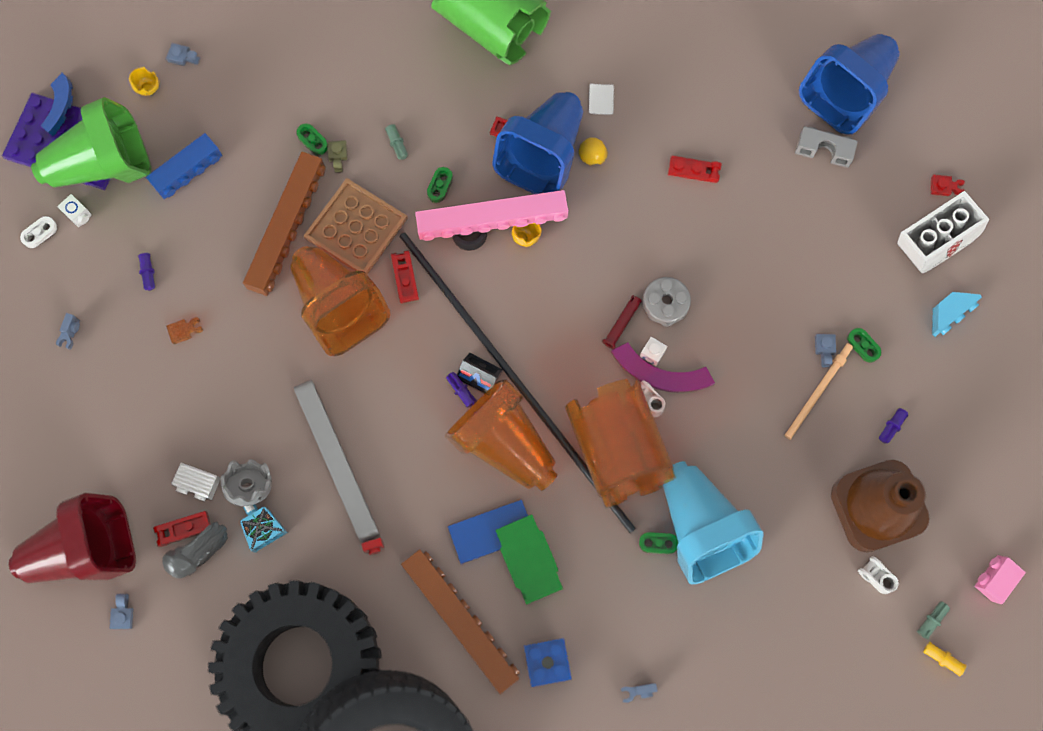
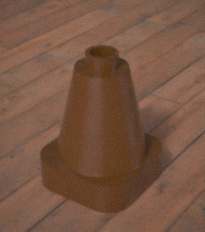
(874, 511)

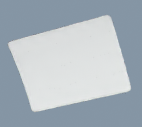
(601, 99)

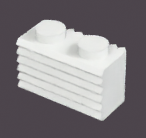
(195, 481)

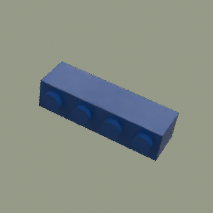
(184, 166)

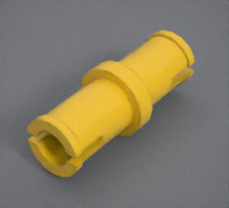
(944, 658)

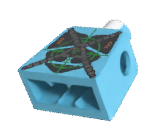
(261, 527)

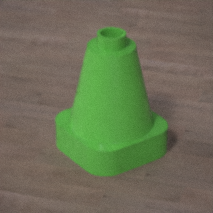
(95, 149)

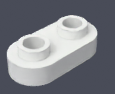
(38, 231)

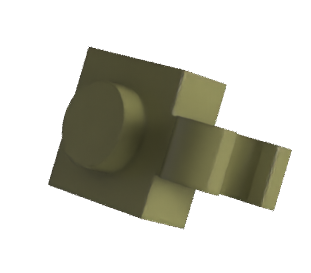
(337, 153)

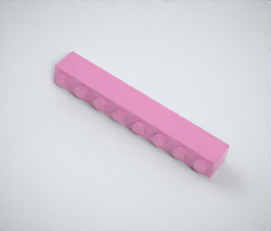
(492, 215)

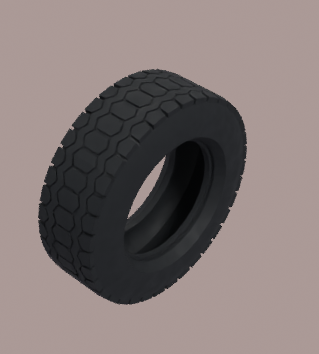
(384, 700)

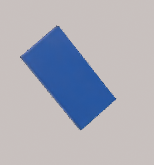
(477, 535)

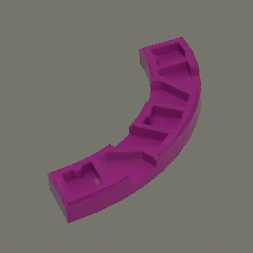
(660, 378)

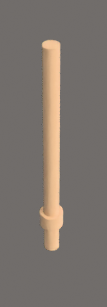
(838, 361)

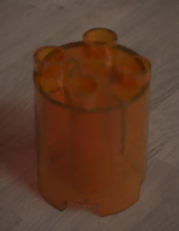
(621, 442)

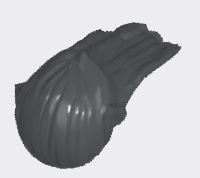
(185, 559)

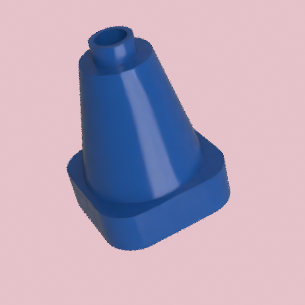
(850, 82)
(539, 148)

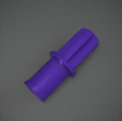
(146, 271)
(461, 389)
(893, 425)

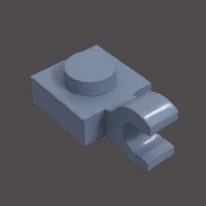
(181, 54)
(68, 329)
(826, 347)
(122, 615)
(644, 690)

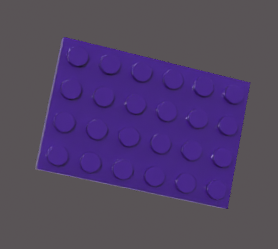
(31, 138)

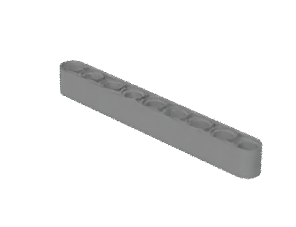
(336, 461)

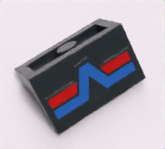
(478, 372)

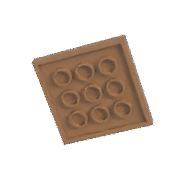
(355, 227)

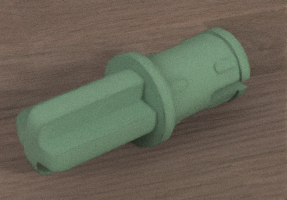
(396, 141)
(933, 620)

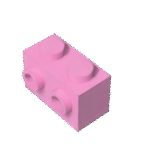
(999, 579)

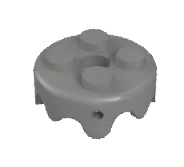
(666, 313)
(238, 475)

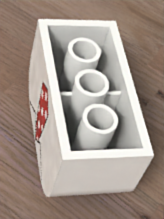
(943, 232)

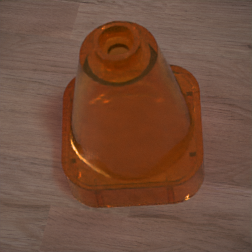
(338, 303)
(504, 437)

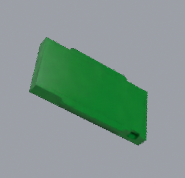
(529, 559)

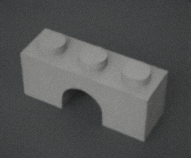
(840, 147)

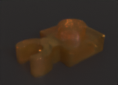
(182, 330)

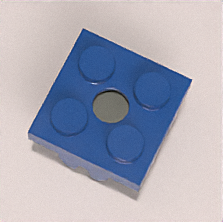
(547, 662)

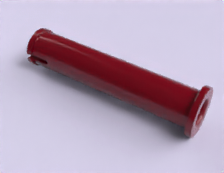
(622, 322)

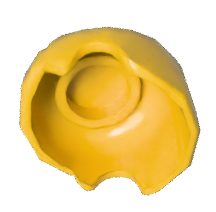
(143, 81)
(592, 151)
(526, 235)

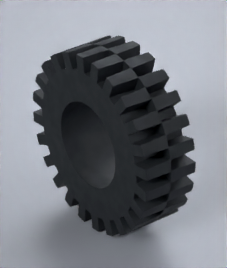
(258, 623)

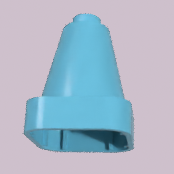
(708, 527)

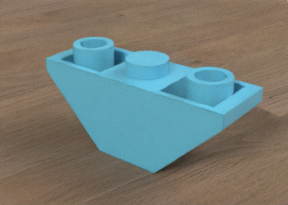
(952, 310)

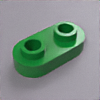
(312, 140)
(439, 185)
(865, 344)
(658, 543)

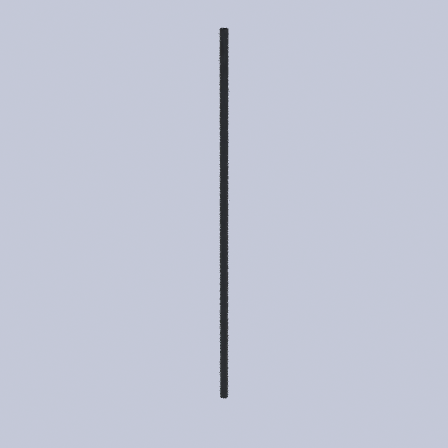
(509, 372)

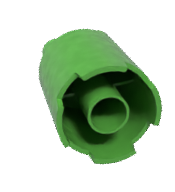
(497, 24)

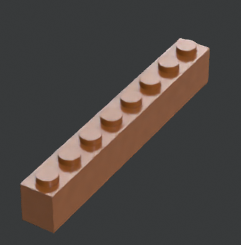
(284, 223)
(460, 622)

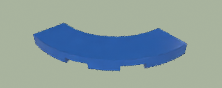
(62, 101)

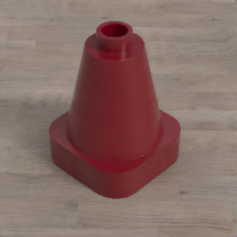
(83, 542)

